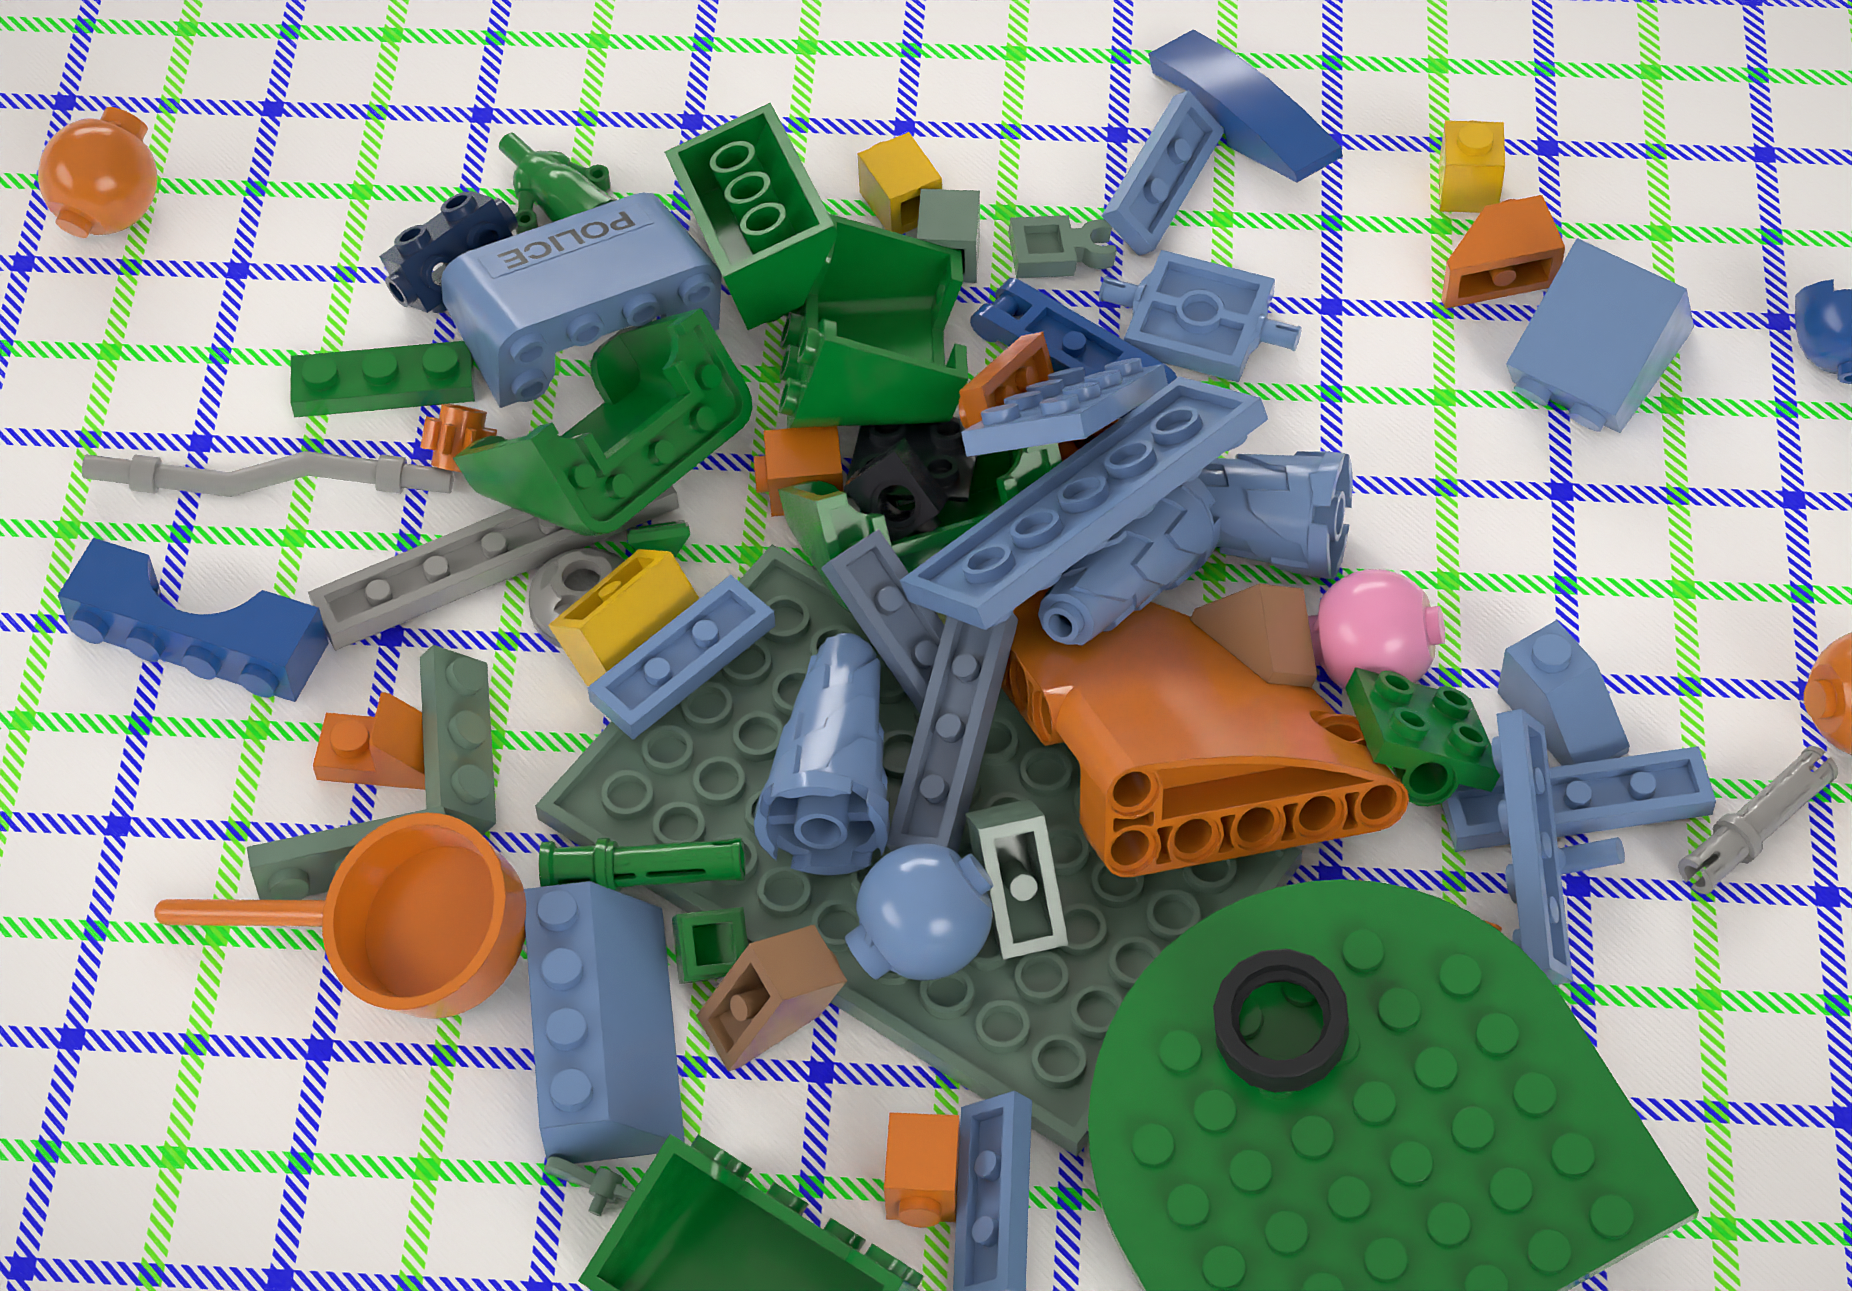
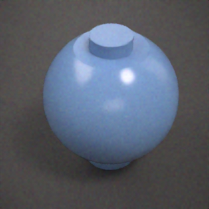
(921, 913)

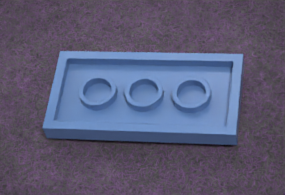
(1064, 407)

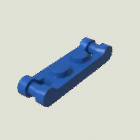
(1068, 336)

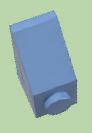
(1564, 692)

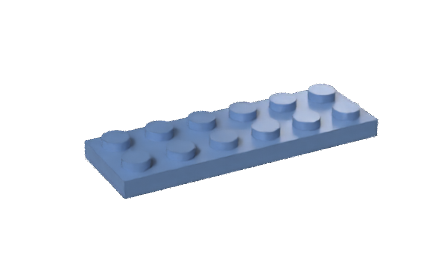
(1083, 502)

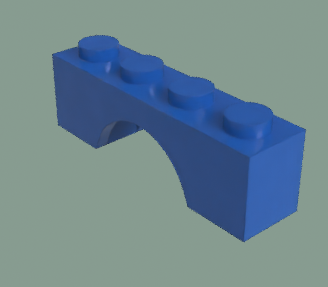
(261, 644)

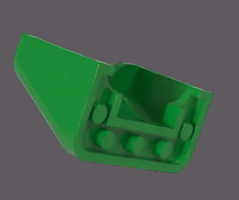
(664, 410)
(829, 525)

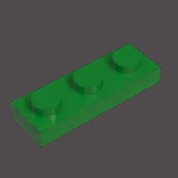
(381, 379)

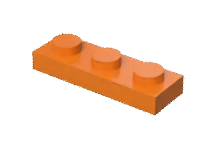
(1007, 375)

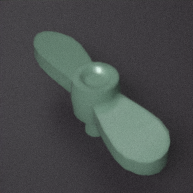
(603, 1185)

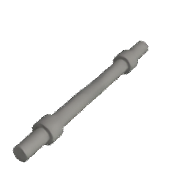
(149, 474)

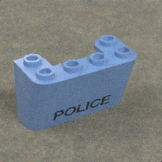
(572, 286)

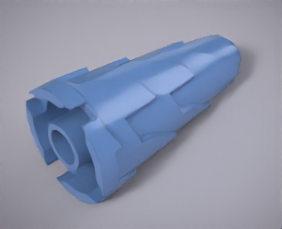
(1283, 508)
(1133, 567)
(827, 772)

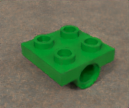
(1423, 734)

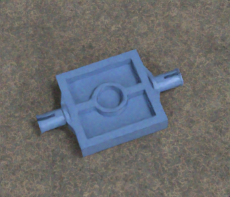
(1200, 314)

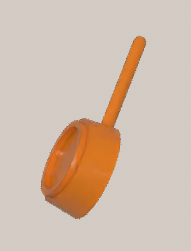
(411, 922)

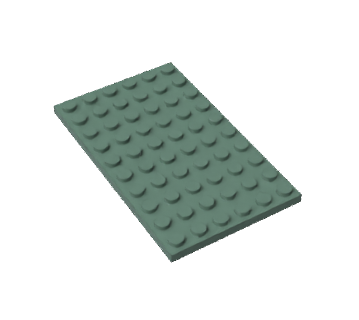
(998, 1021)

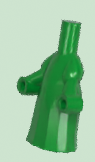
(553, 183)

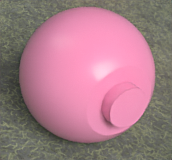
(1376, 625)

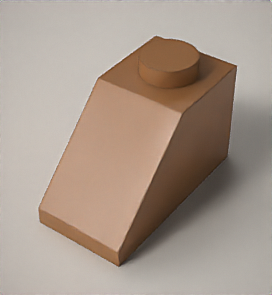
(770, 994)

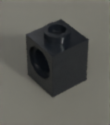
(898, 467)

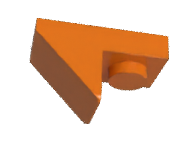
(373, 749)

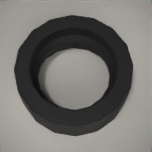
(1276, 967)

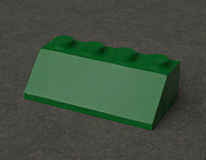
(756, 212)

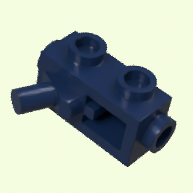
(463, 225)

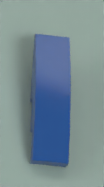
(1250, 107)

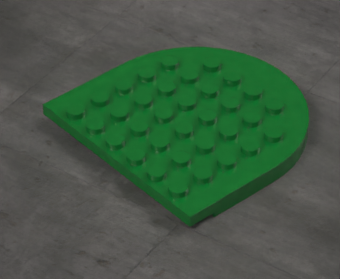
(1440, 1154)

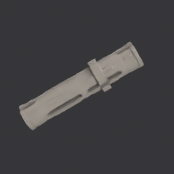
(1740, 835)

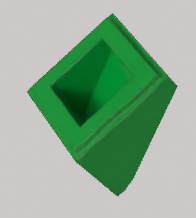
(708, 943)

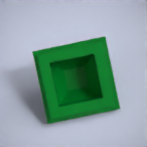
(659, 536)

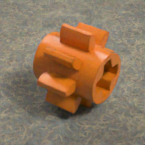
(452, 433)

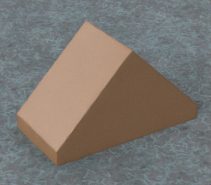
(1265, 631)

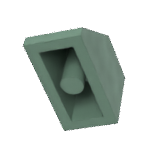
(1025, 898)

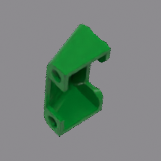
(874, 334)
(710, 1230)

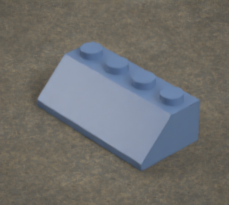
(601, 1023)

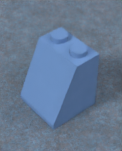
(1600, 338)

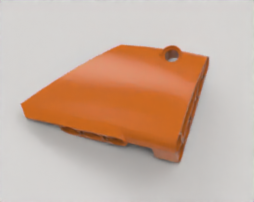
(1192, 748)

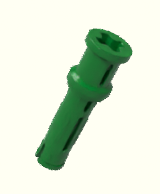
(642, 865)

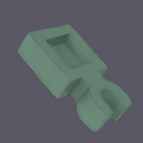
(1052, 248)

